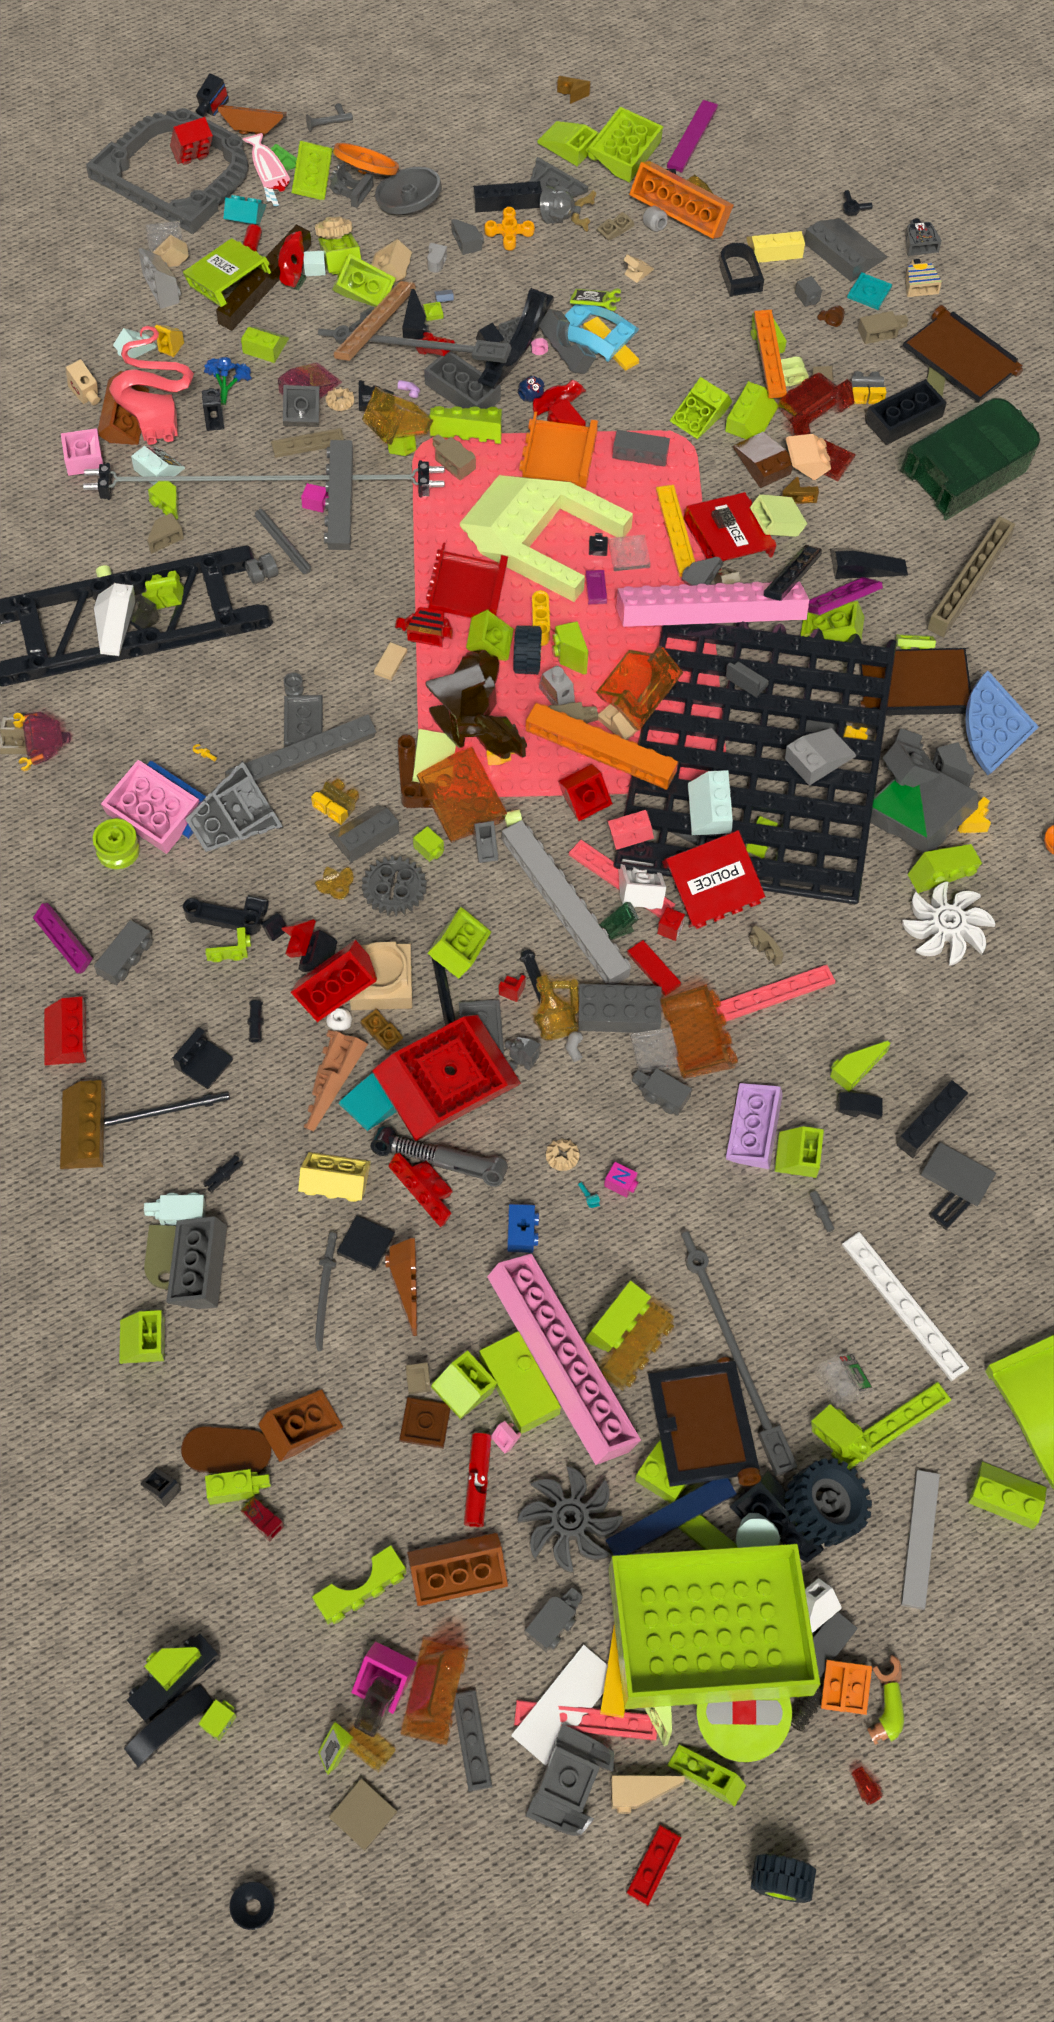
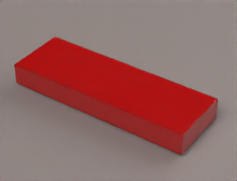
(654, 967)
(653, 1865)

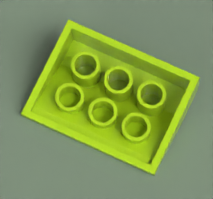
(626, 143)

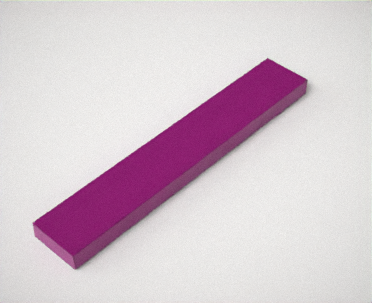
(692, 136)

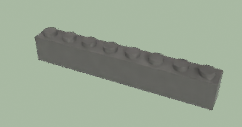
(310, 749)

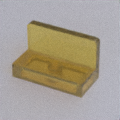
(371, 1750)

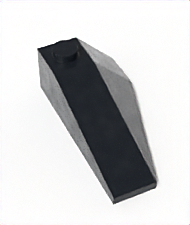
(858, 563)
(769, 1500)

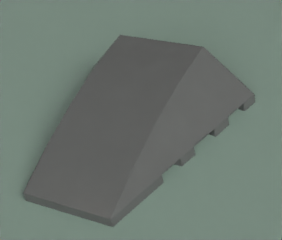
(232, 811)

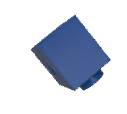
(522, 1240)

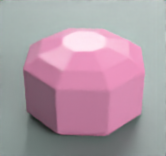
(539, 346)

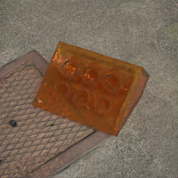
(461, 794)

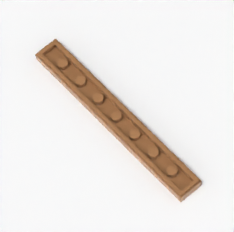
(374, 321)

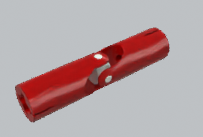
(478, 1473)

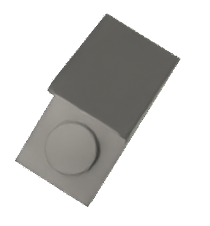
(485, 841)

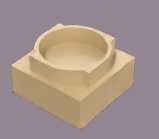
(393, 976)

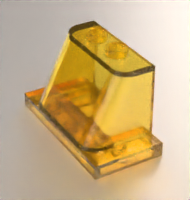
(395, 417)

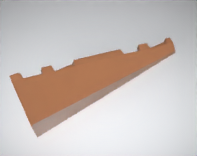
(337, 1065)

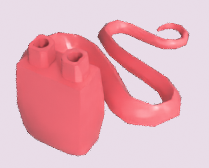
(153, 412)

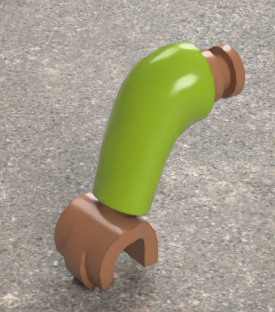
(892, 1719)

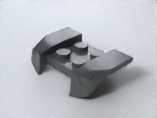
(569, 1781)

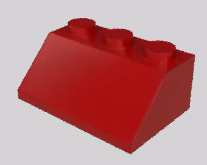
(65, 1032)

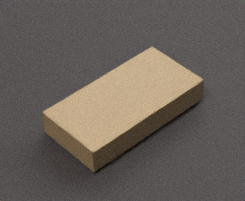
(390, 661)

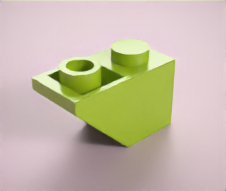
(165, 497)

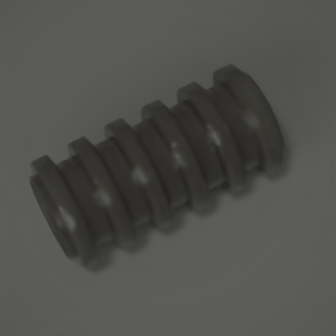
(805, 1710)

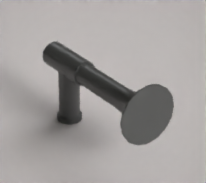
(342, 117)

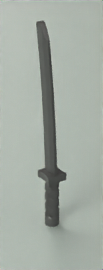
(327, 1264)

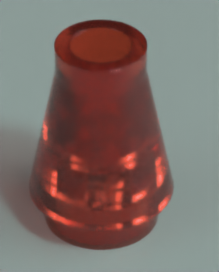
(867, 1787)

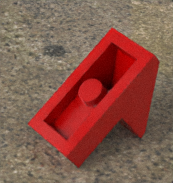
(300, 936)

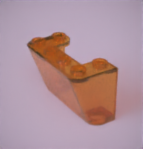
(699, 1032)

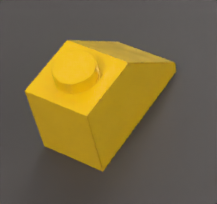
(169, 339)

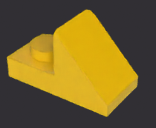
(976, 821)

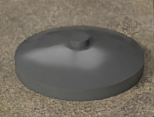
(408, 190)

